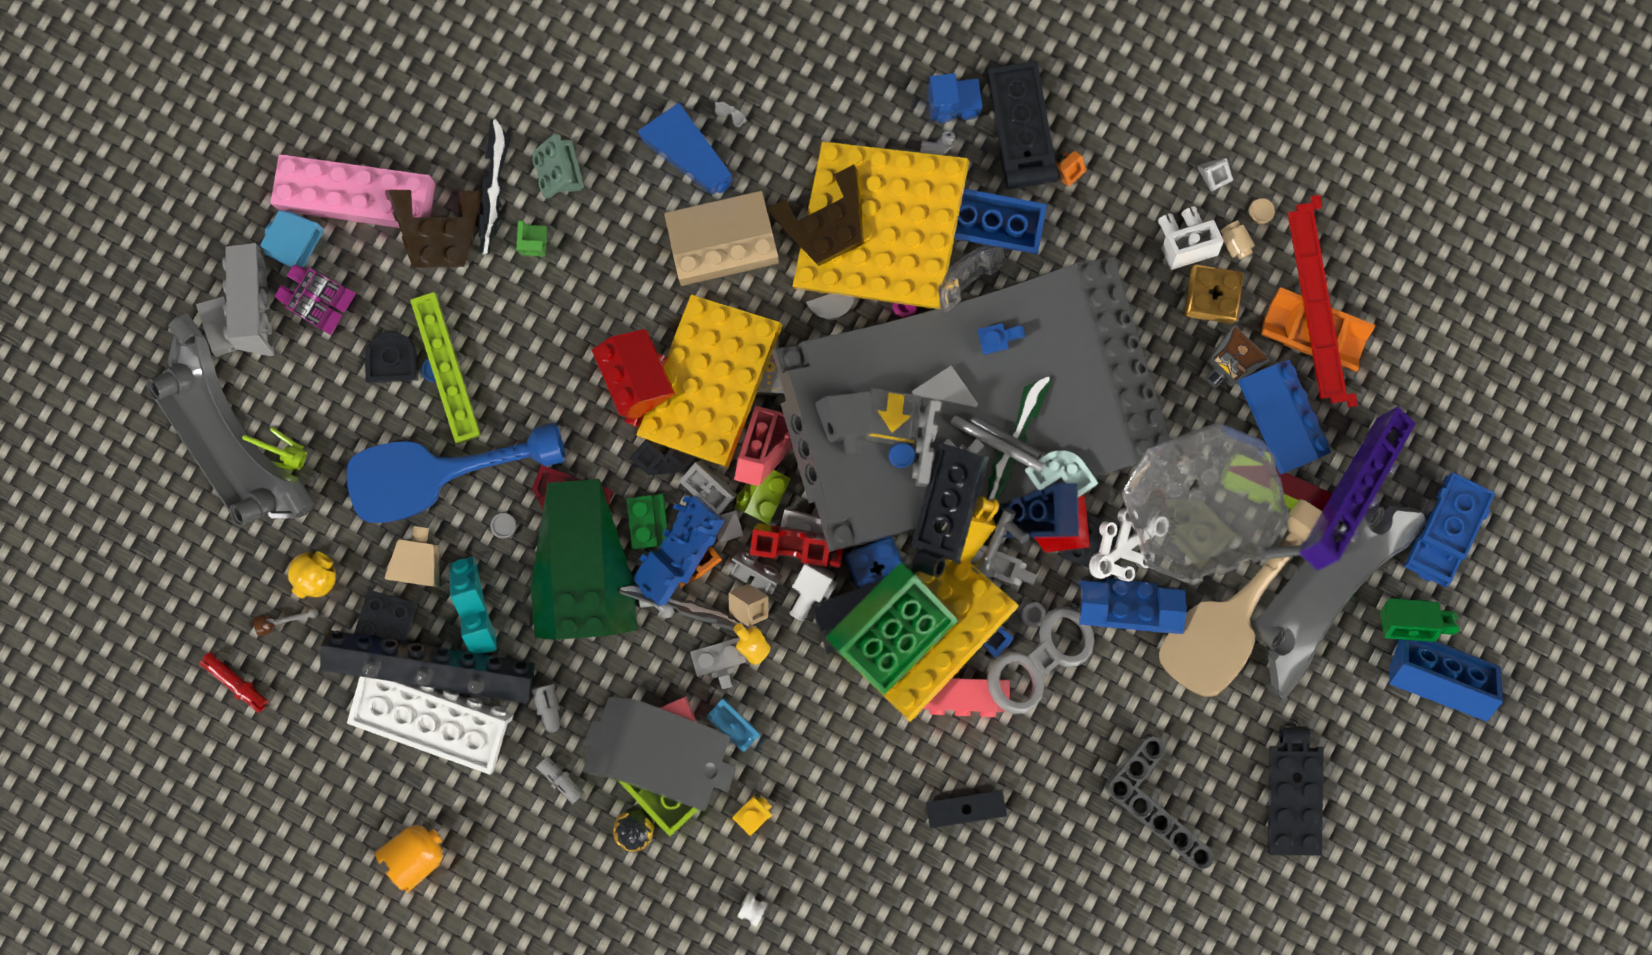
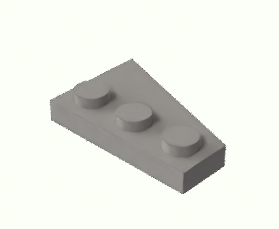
(922, 469)

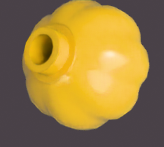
(311, 574)

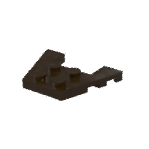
(830, 229)
(436, 240)

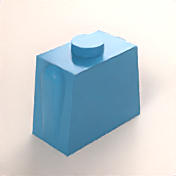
(291, 238)

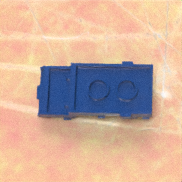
(1449, 530)
(680, 551)

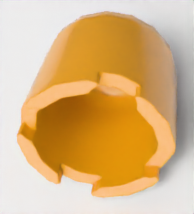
(411, 856)

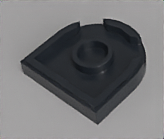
(391, 359)

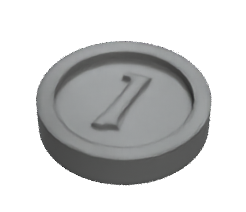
(503, 525)

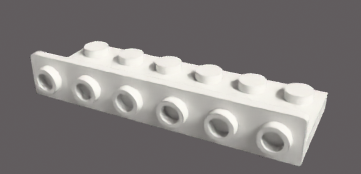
(431, 721)

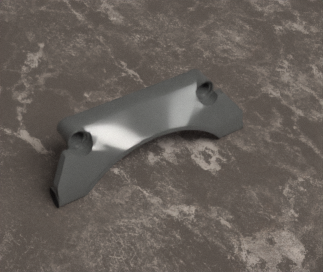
(210, 431)
(1314, 598)

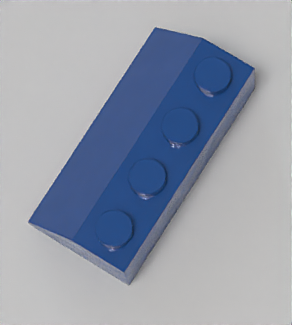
(1000, 221)
(1284, 416)
(1447, 677)

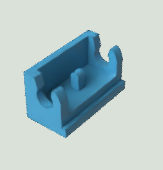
(733, 724)

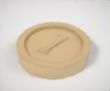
(1261, 211)

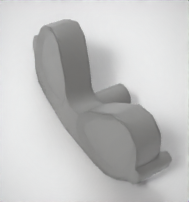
(723, 109)

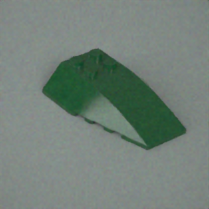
(580, 567)

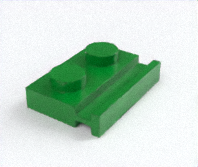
(647, 521)

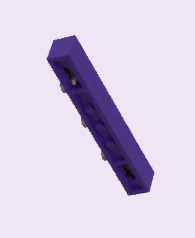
(1357, 489)

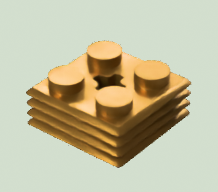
(1201, 303)

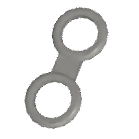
(1039, 661)

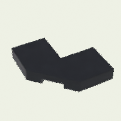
(656, 463)

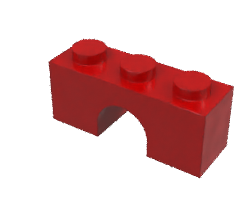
(777, 540)

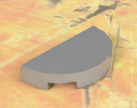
(831, 306)

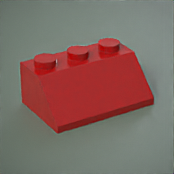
(633, 373)

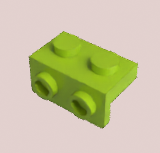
(763, 499)

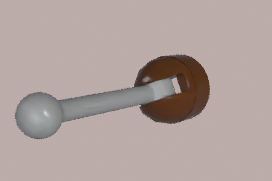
(265, 624)

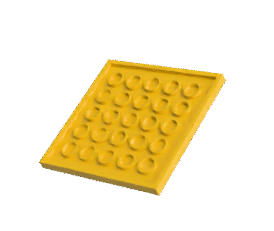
(907, 221)

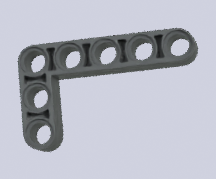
(1152, 809)

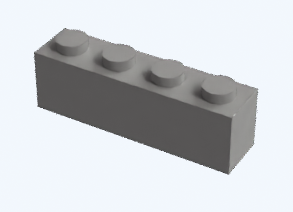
(246, 299)

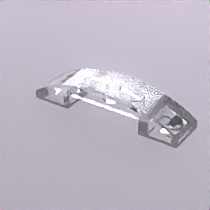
(966, 270)

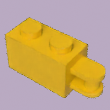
(980, 527)

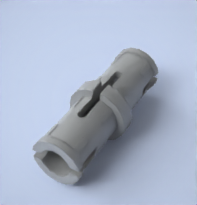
(560, 780)

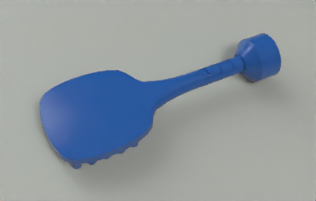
(406, 478)

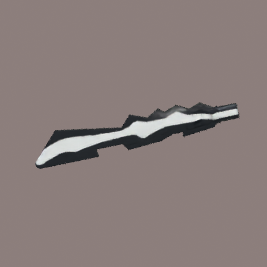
(492, 188)

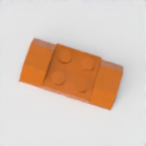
(1288, 325)

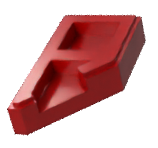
(836, 558)

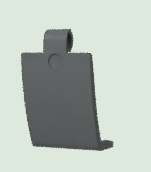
(658, 752)

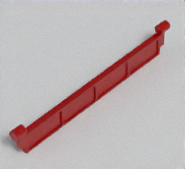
(1317, 303)

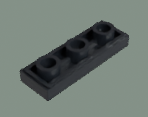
(982, 807)

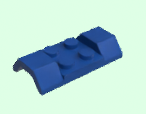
(1132, 605)

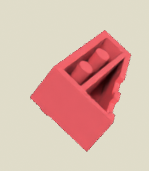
(967, 696)

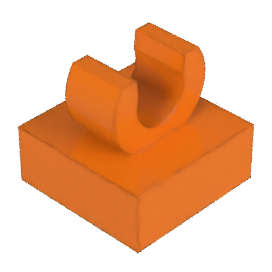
(1071, 168)

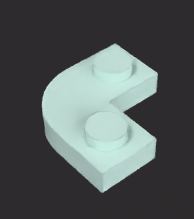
(1063, 465)

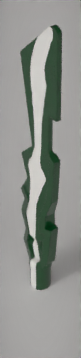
(1030, 406)

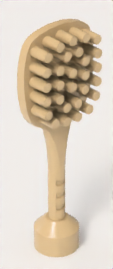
(1220, 634)

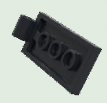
(948, 498)
(1293, 806)

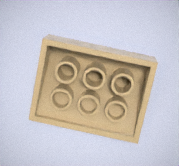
(721, 238)

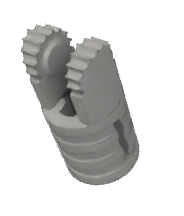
(549, 715)

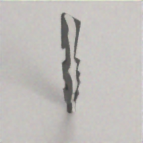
(689, 609)

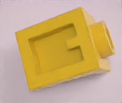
(753, 814)

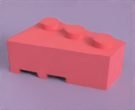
(763, 446)

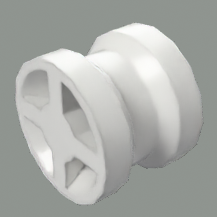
(752, 910)

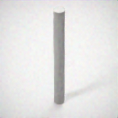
(998, 443)

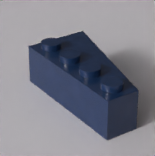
(1045, 512)

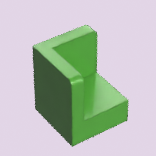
(531, 239)

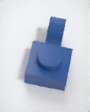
(996, 338)

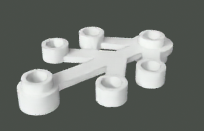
(1103, 564)

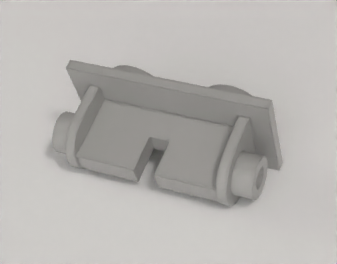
(765, 575)

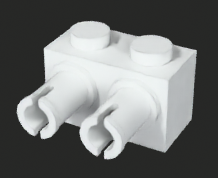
(1192, 243)
(813, 584)

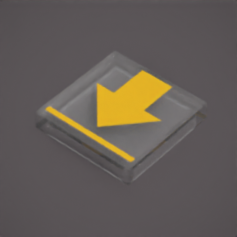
(894, 417)

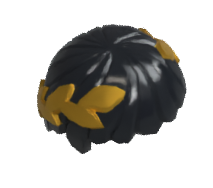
(633, 829)

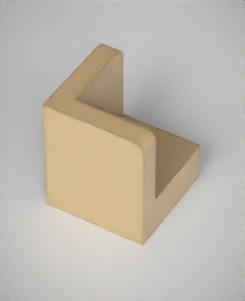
(748, 605)

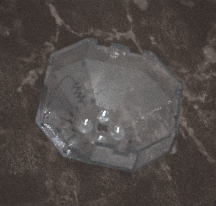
(1214, 525)

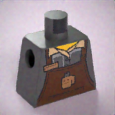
(1234, 358)

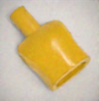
(751, 644)

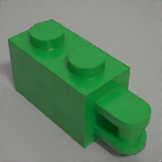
(1416, 620)

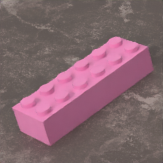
(346, 190)

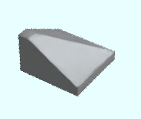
(1216, 173)
(731, 527)

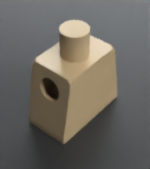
(415, 560)

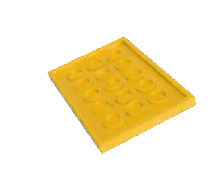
(715, 378)
(979, 612)

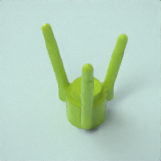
(293, 456)

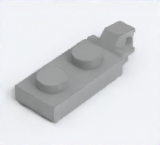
(1008, 568)

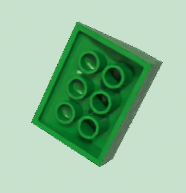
(891, 628)

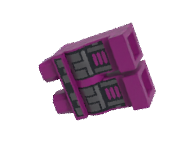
(308, 295)

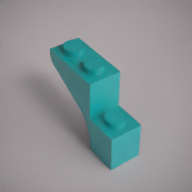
(470, 604)

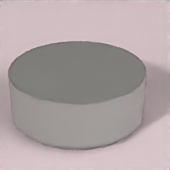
(1033, 614)

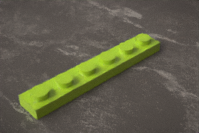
(445, 368)

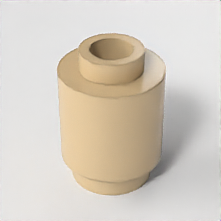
(1237, 240)

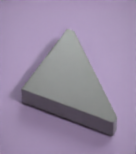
(946, 388)

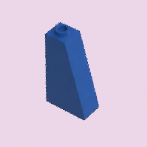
(684, 146)

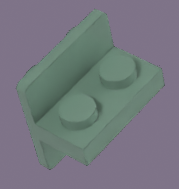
(557, 167)

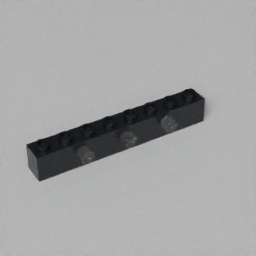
(427, 666)

